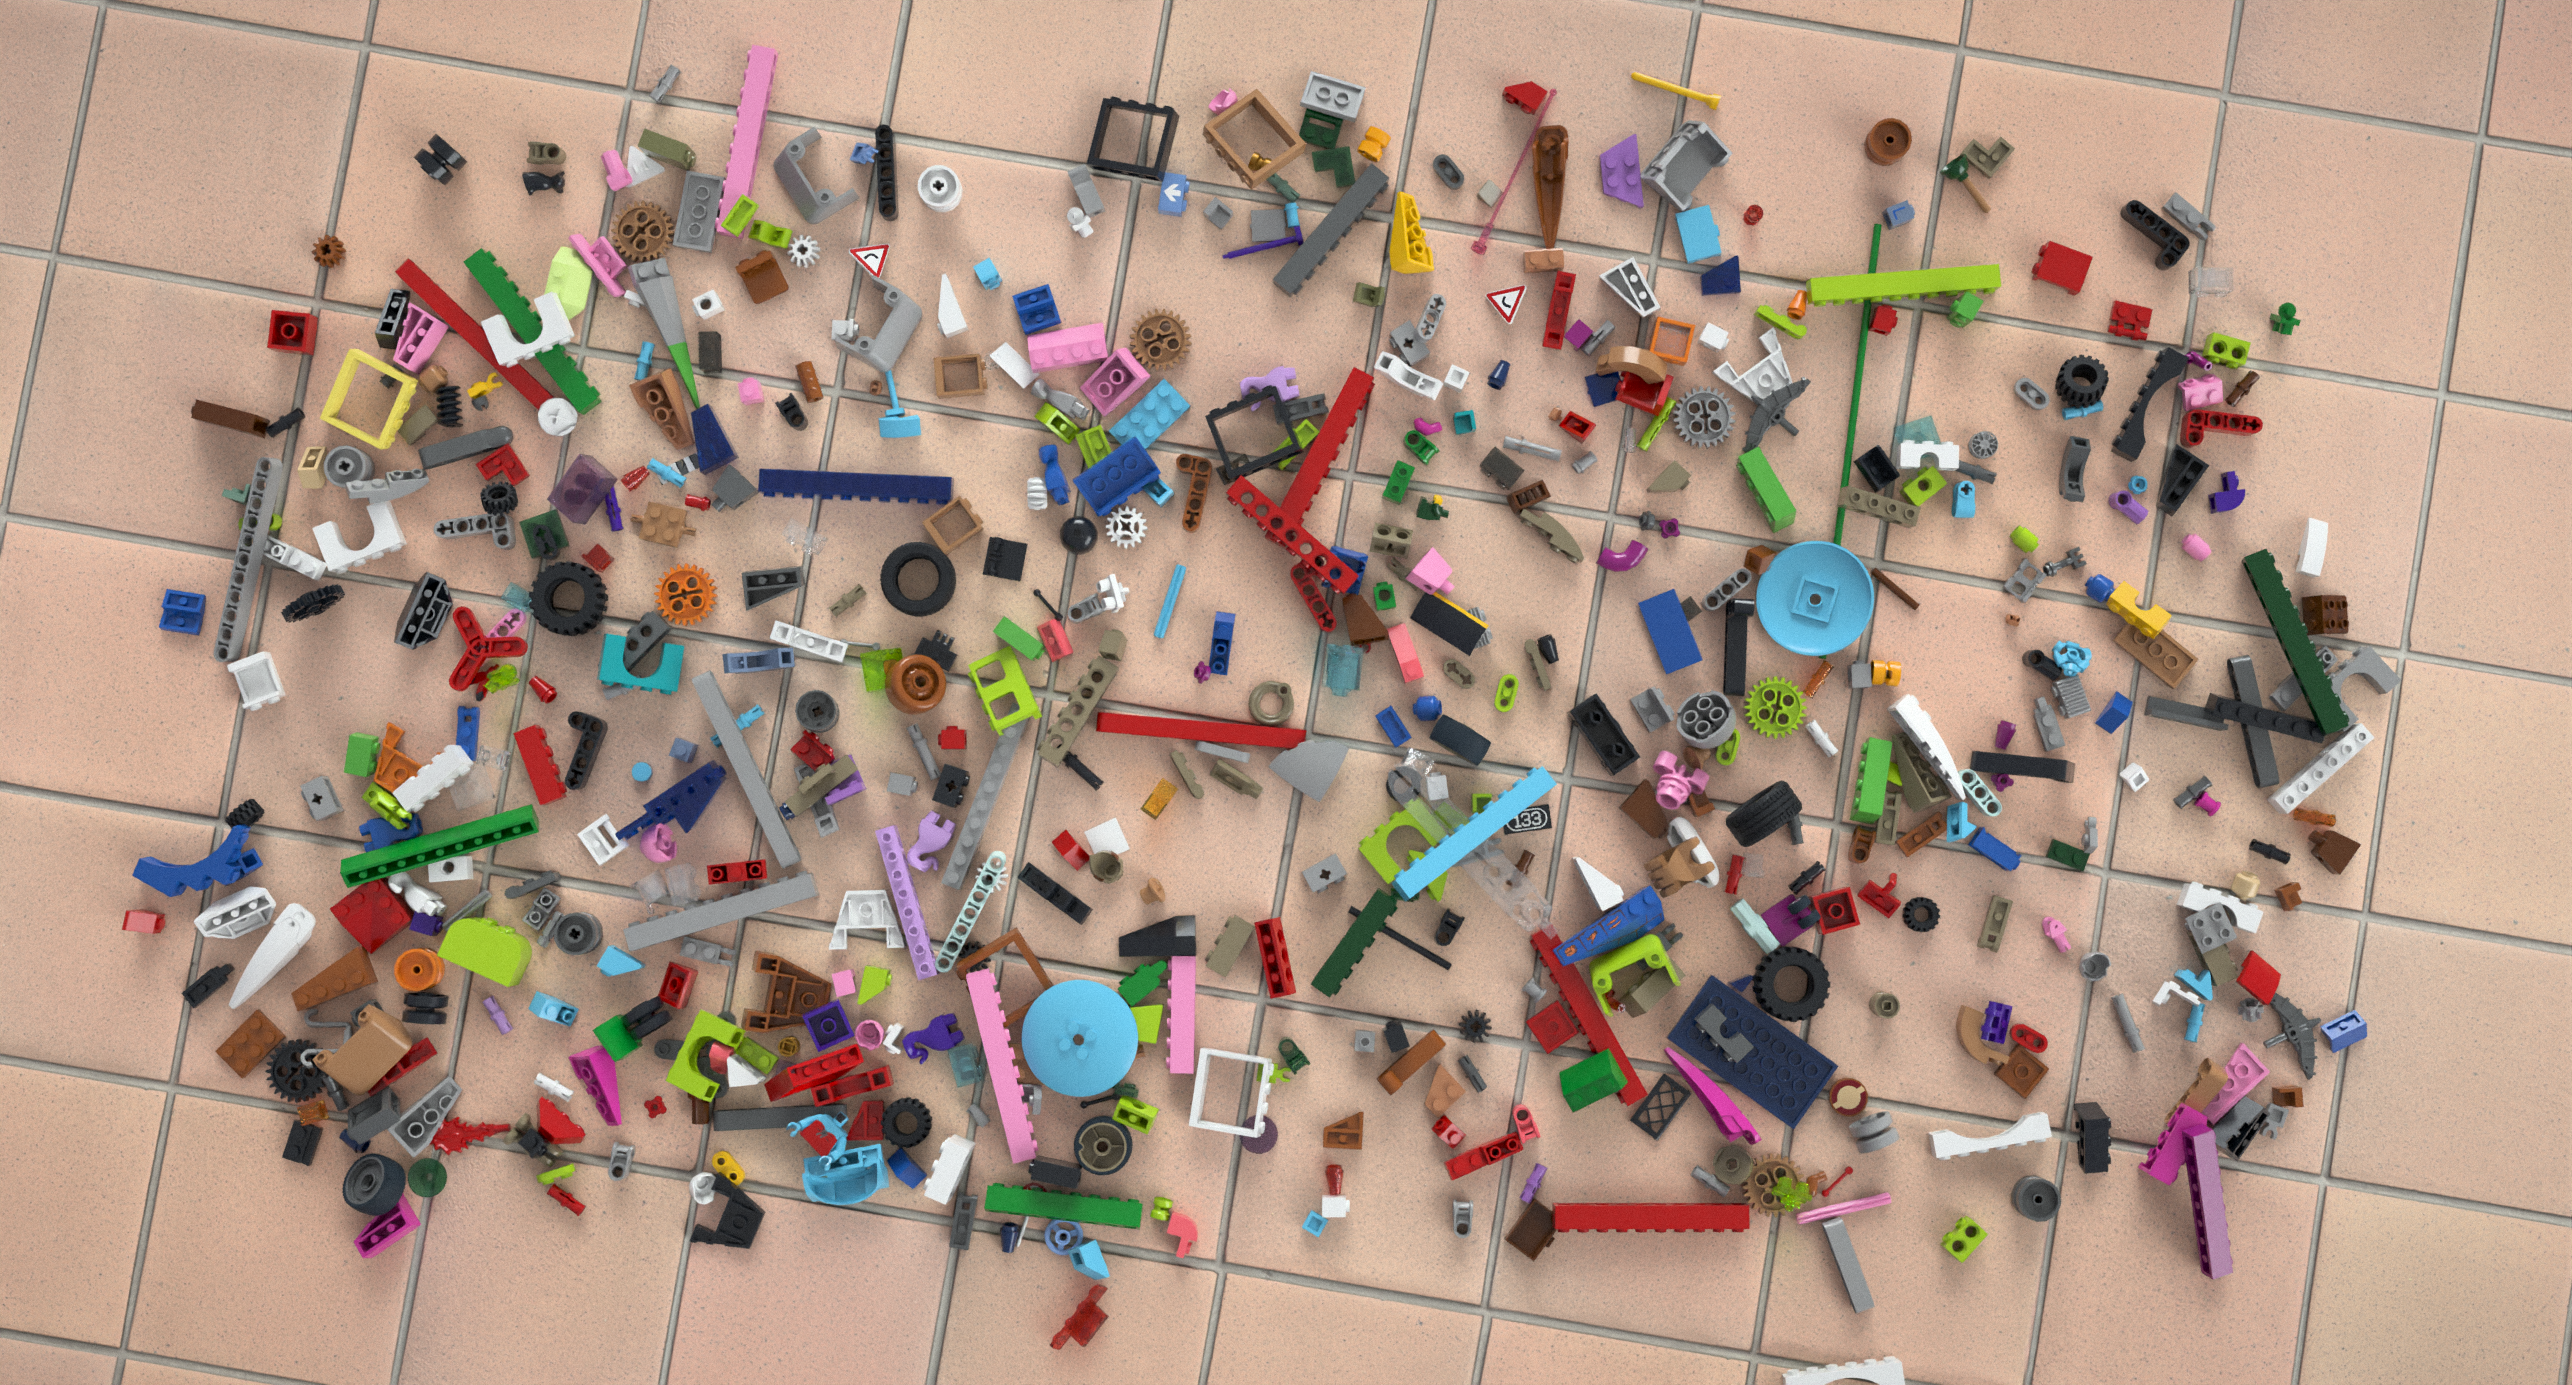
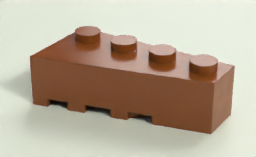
(340, 978)

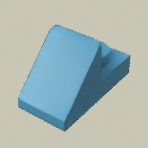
(1957, 823)
(2200, 985)

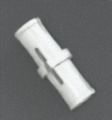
(1821, 738)
(553, 1087)

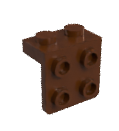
(2325, 614)

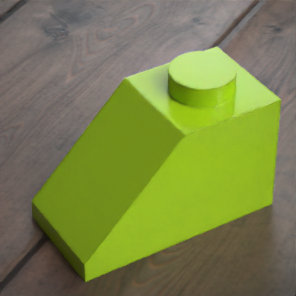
(1057, 423)
(873, 982)

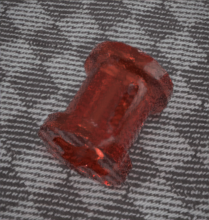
(1751, 210)

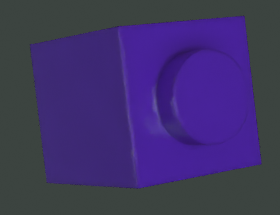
(426, 924)

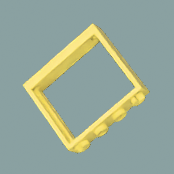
(341, 388)

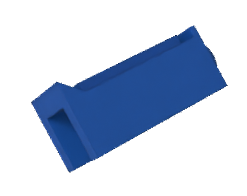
(1994, 850)

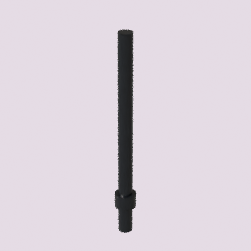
(1409, 943)

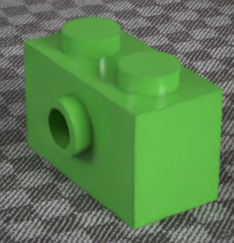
(1964, 310)
(362, 754)

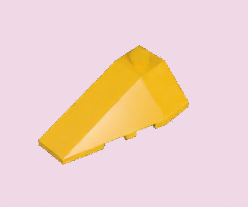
(1407, 244)

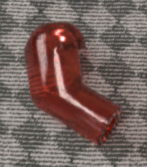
(1614, 1004)

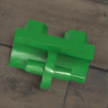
(2285, 320)

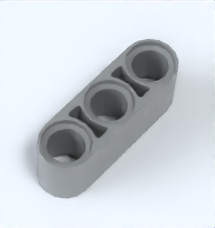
(1734, 585)

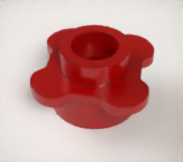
(661, 1108)

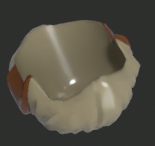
(1106, 866)

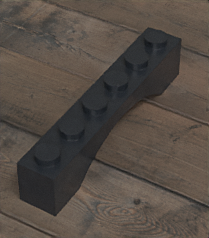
(2131, 438)
(2263, 718)

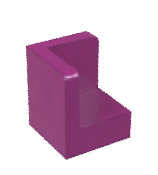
(1578, 334)

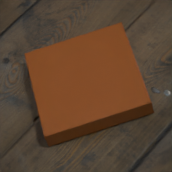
(2021, 1071)

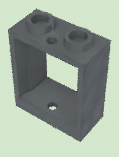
(373, 1115)

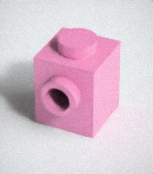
(750, 391)

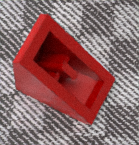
(1577, 426)
(1071, 850)

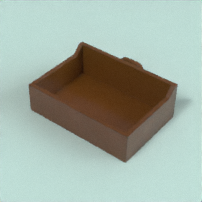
(1532, 1230)

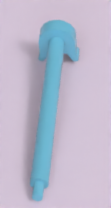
(893, 396)

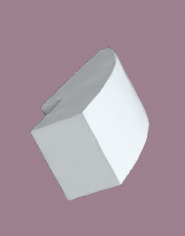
(2312, 548)

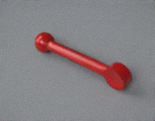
(1848, 1170)

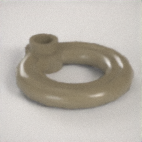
(1259, 715)

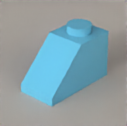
(618, 962)

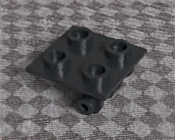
(1005, 559)

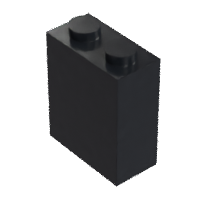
(1055, 1171)

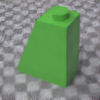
(1019, 639)

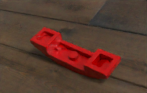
(1558, 310)

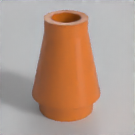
(1797, 307)

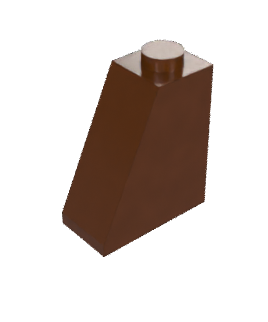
(1362, 622)
(1645, 810)

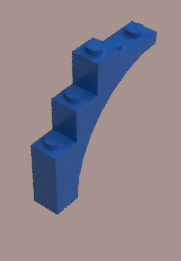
(174, 878)

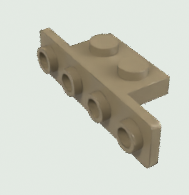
(818, 785)

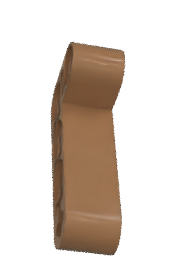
(2204, 1088)

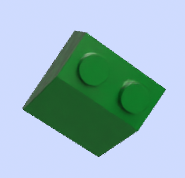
(617, 1038)

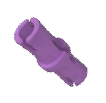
(1533, 1183)

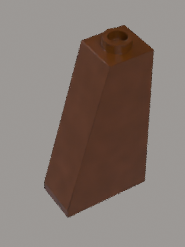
(230, 418)

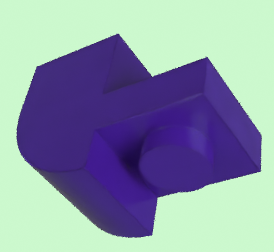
(2230, 497)

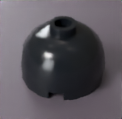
(1078, 535)

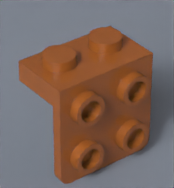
(762, 276)

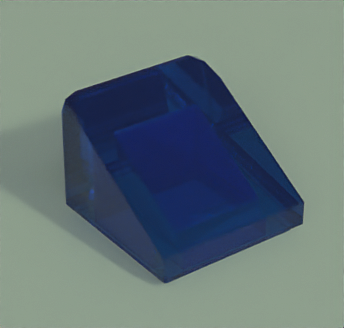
(1741, 983)

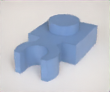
(863, 153)

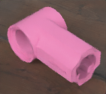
(617, 175)

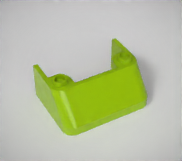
(1645, 948)

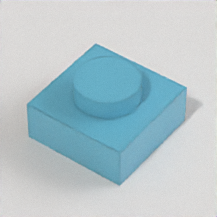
(1314, 1223)

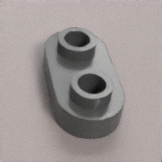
(1448, 172)

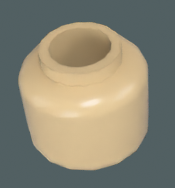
(2245, 885)

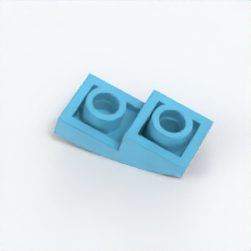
(899, 427)

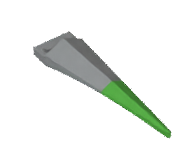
(659, 296)

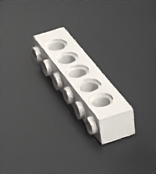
(2320, 768)

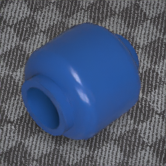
(2099, 588)
(1427, 708)

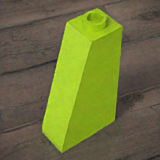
(1148, 1021)

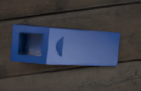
(1221, 642)

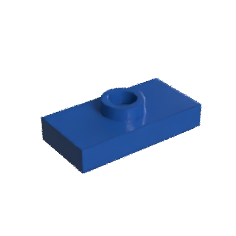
(1393, 726)

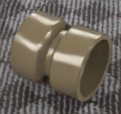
(1884, 1005)

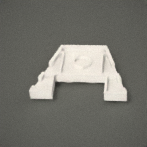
(1763, 377)
(866, 910)

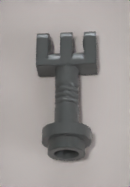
(2051, 569)

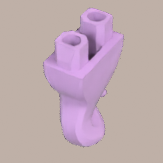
(1276, 377)
(930, 839)

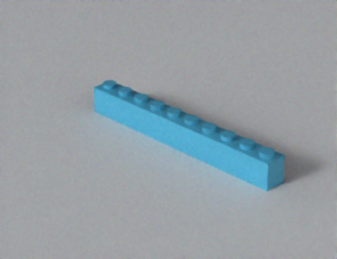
(1474, 833)

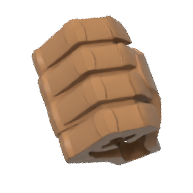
(1676, 868)

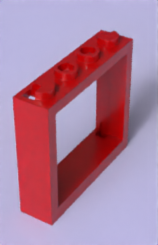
(814, 1072)

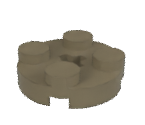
(1722, 1167)

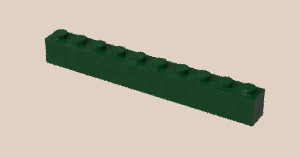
(2295, 642)

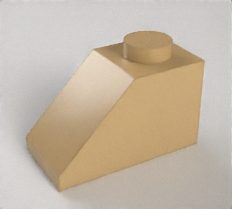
(312, 467)

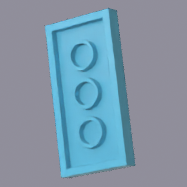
(1151, 415)

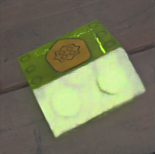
(876, 666)

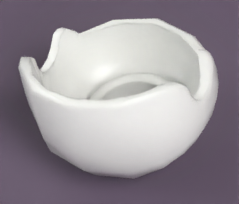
(701, 1186)

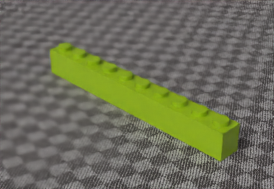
(1903, 284)

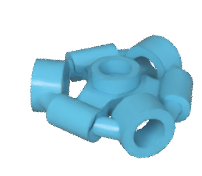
(2075, 657)

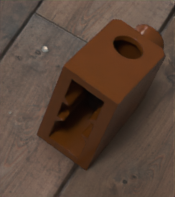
(2333, 850)

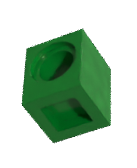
(1384, 605)

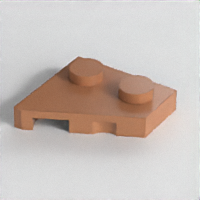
(1443, 1092)

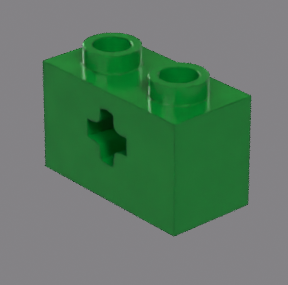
(1398, 482)

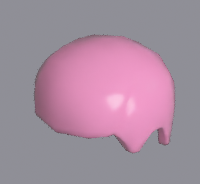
(1223, 101)
(869, 1034)

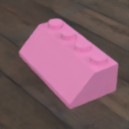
(1067, 348)

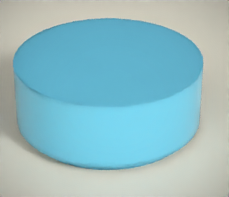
(641, 771)

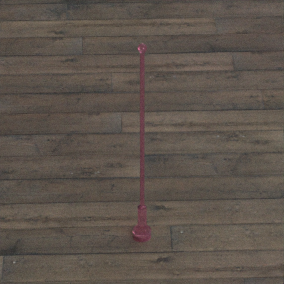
(1479, 246)

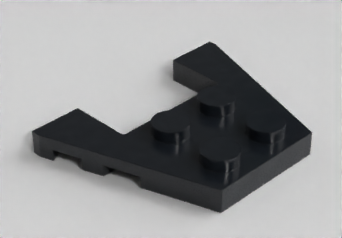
(739, 1220)

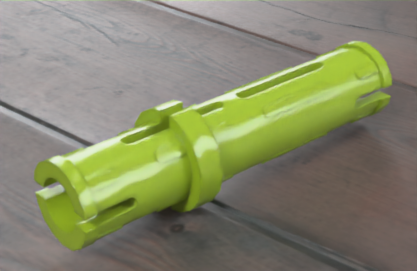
(1655, 425)

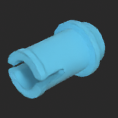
(1292, 214)

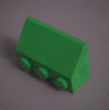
(1591, 1080)

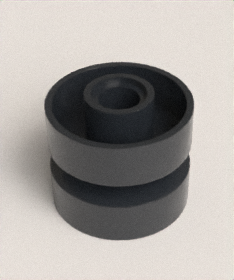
(443, 155)

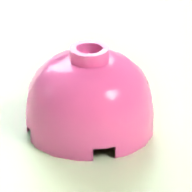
(657, 844)

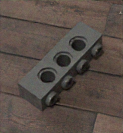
(659, 628)

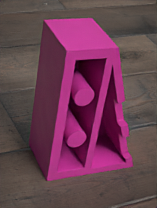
(387, 1229)

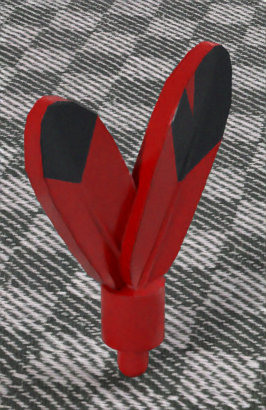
(482, 680)

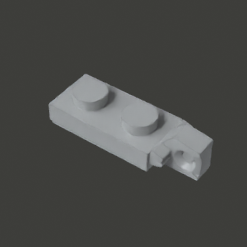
(2047, 725)

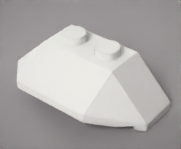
(237, 914)

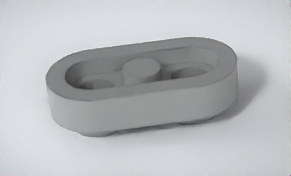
(2032, 392)

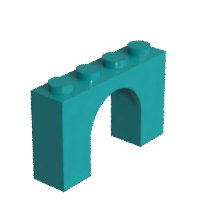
(612, 668)

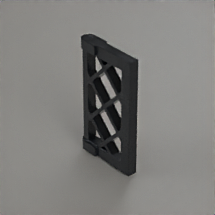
(1644, 1106)

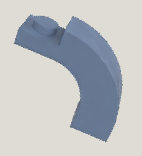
(758, 661)

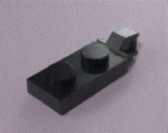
(207, 985)

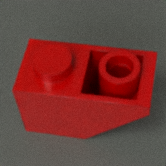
(1526, 95)

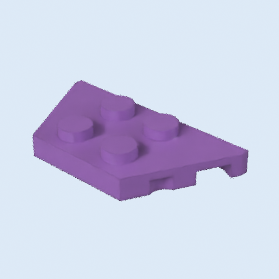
(1622, 172)

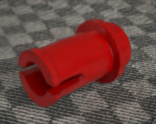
(698, 502)

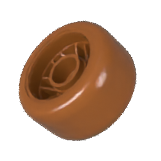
(904, 692)

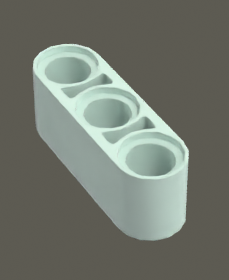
(1987, 796)

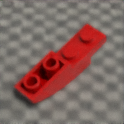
(1483, 1155)

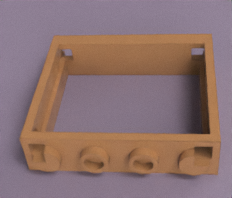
(1274, 119)

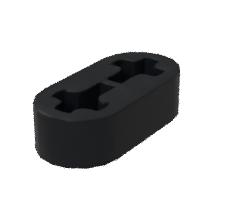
(550, 540)

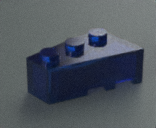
(711, 440)

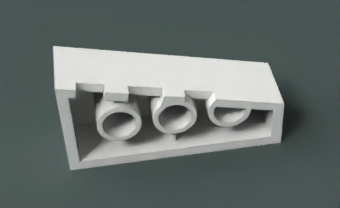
(433, 778)

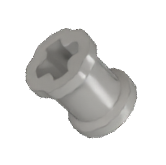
(1534, 990)

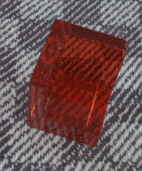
(598, 558)

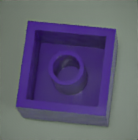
(828, 1025)

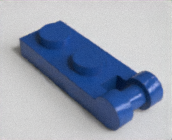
(468, 731)

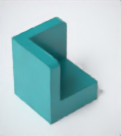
(1464, 422)

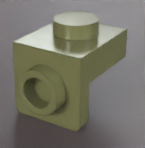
(1369, 295)

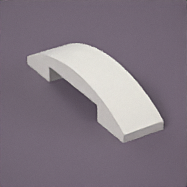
(809, 641)

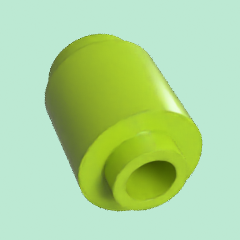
(2024, 539)

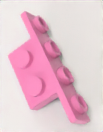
(602, 260)

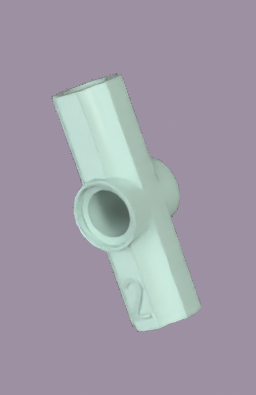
(1754, 926)

